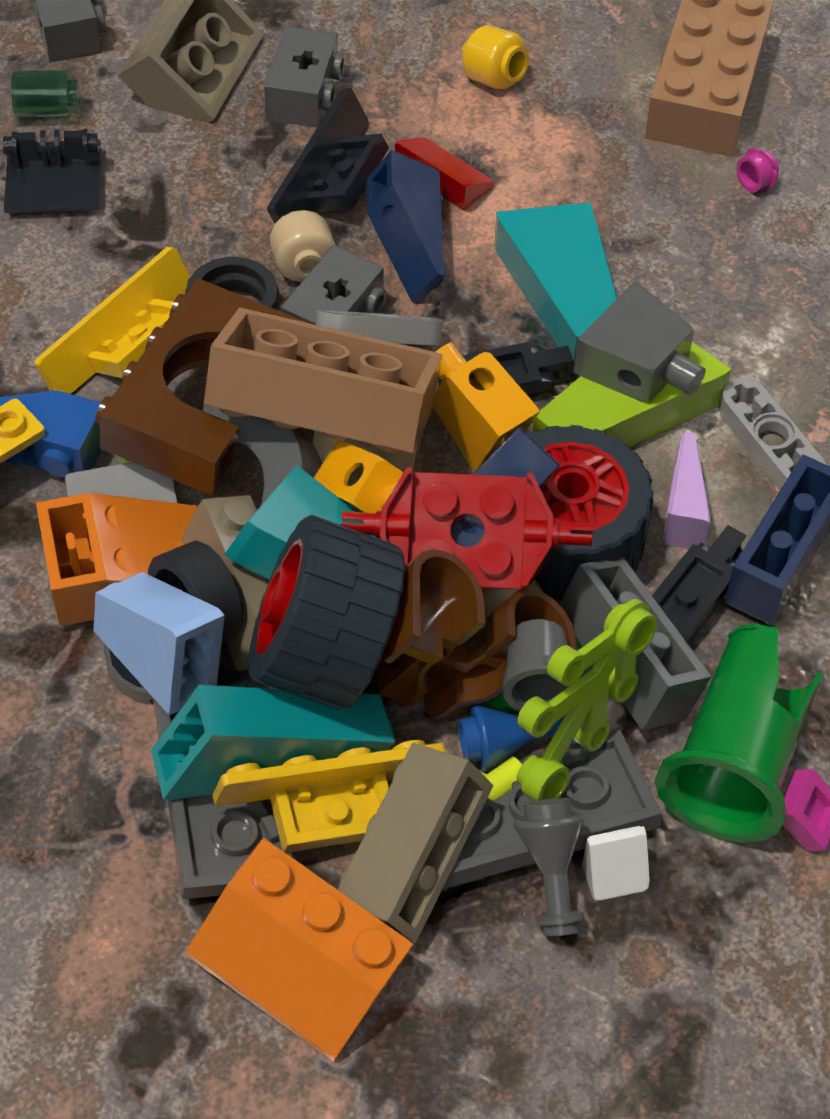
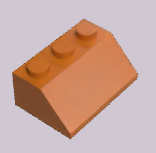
(298, 949)

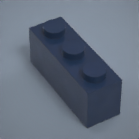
(783, 543)

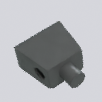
(638, 348)

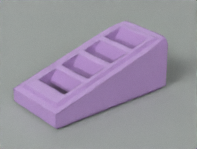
(687, 509)

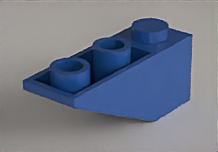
(70, 432)

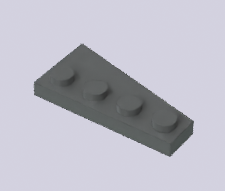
(601, 786)
(211, 839)

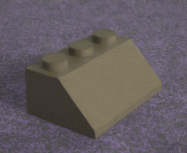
(191, 57)

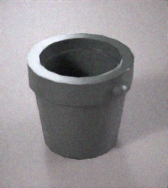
(528, 661)

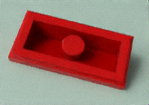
(458, 180)

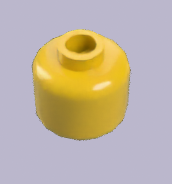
(495, 57)

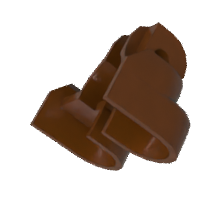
(435, 617)

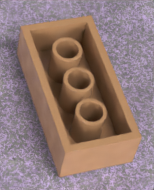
(708, 74)
(322, 380)

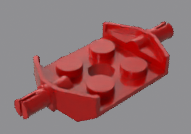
(510, 508)

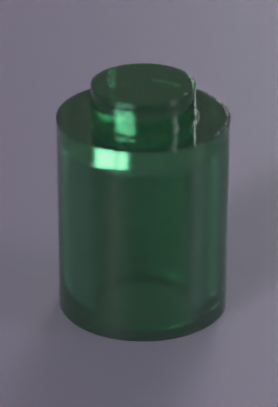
(44, 93)

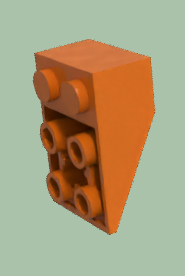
(103, 541)

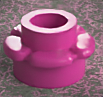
(757, 170)

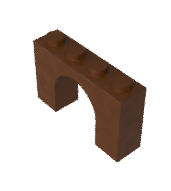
(154, 426)

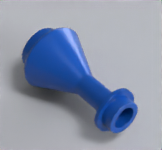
(493, 736)

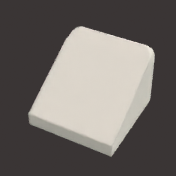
(617, 863)

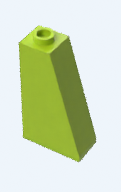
(628, 419)

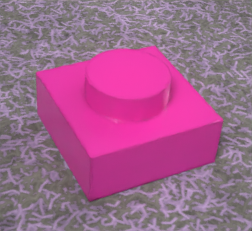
(808, 810)

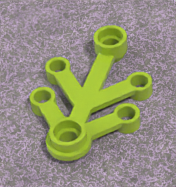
(585, 702)

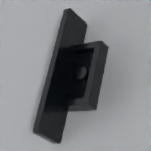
(332, 164)

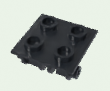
(52, 174)

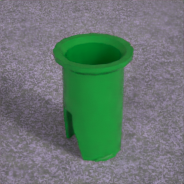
(739, 744)

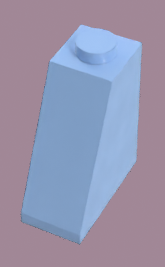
(161, 636)

